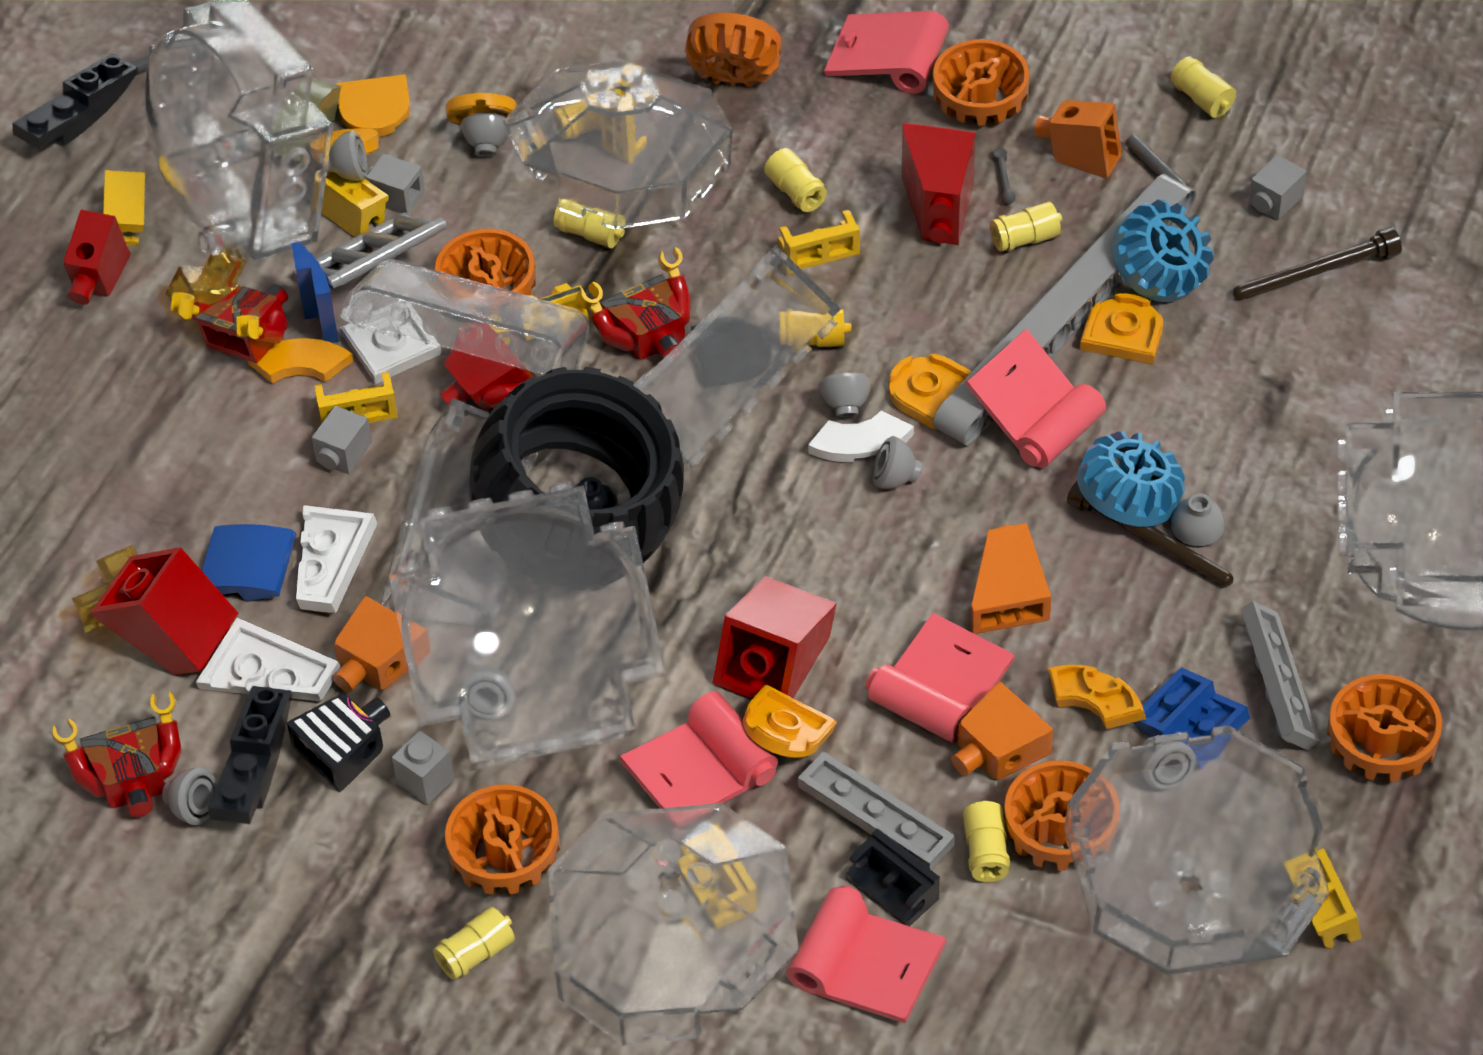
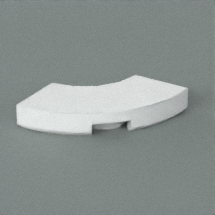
(861, 440)

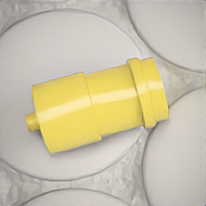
(1204, 88)
(795, 180)
(588, 227)
(1026, 227)
(986, 841)
(474, 943)

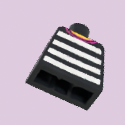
(339, 737)

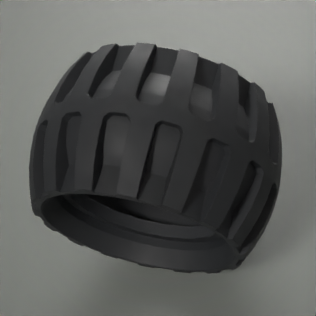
(596, 418)

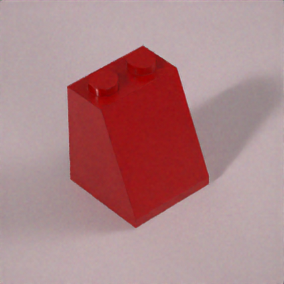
(938, 178)
(167, 610)
(772, 639)

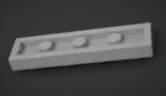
(1280, 676)
(875, 808)

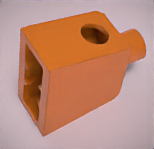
(1083, 135)
(369, 648)
(1001, 736)

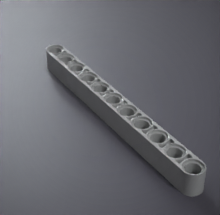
(1059, 311)

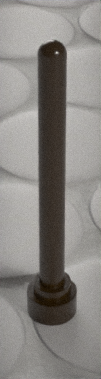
(1384, 244)
(1162, 542)

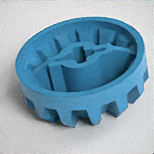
(1157, 256)
(1126, 489)

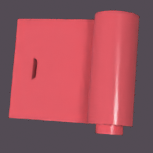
(890, 44)
(1035, 400)
(939, 677)
(702, 759)
(863, 957)

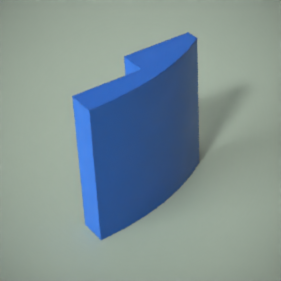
(314, 291)
(249, 559)
(1190, 706)

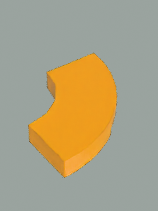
(303, 357)
(1098, 692)

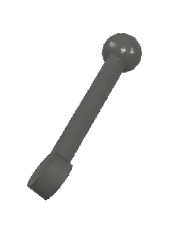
(1000, 157)

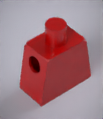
(95, 256)

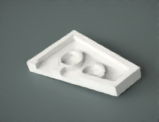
(330, 555)
(263, 659)

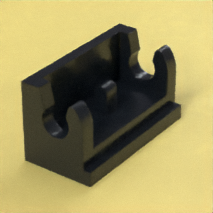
(893, 878)

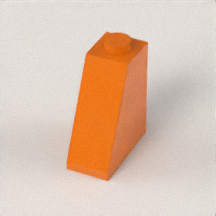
(1009, 582)

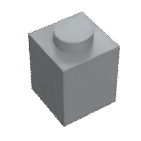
(399, 180)
(1277, 187)
(341, 440)
(423, 767)

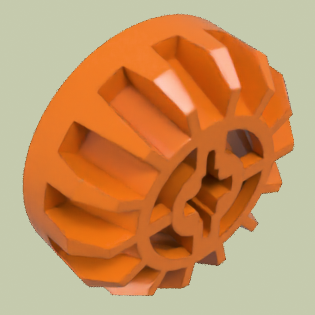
(733, 48)
(979, 71)
(488, 255)
(1388, 719)
(1038, 809)
(499, 818)

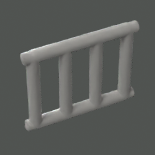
(377, 237)

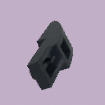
(83, 102)
(253, 756)

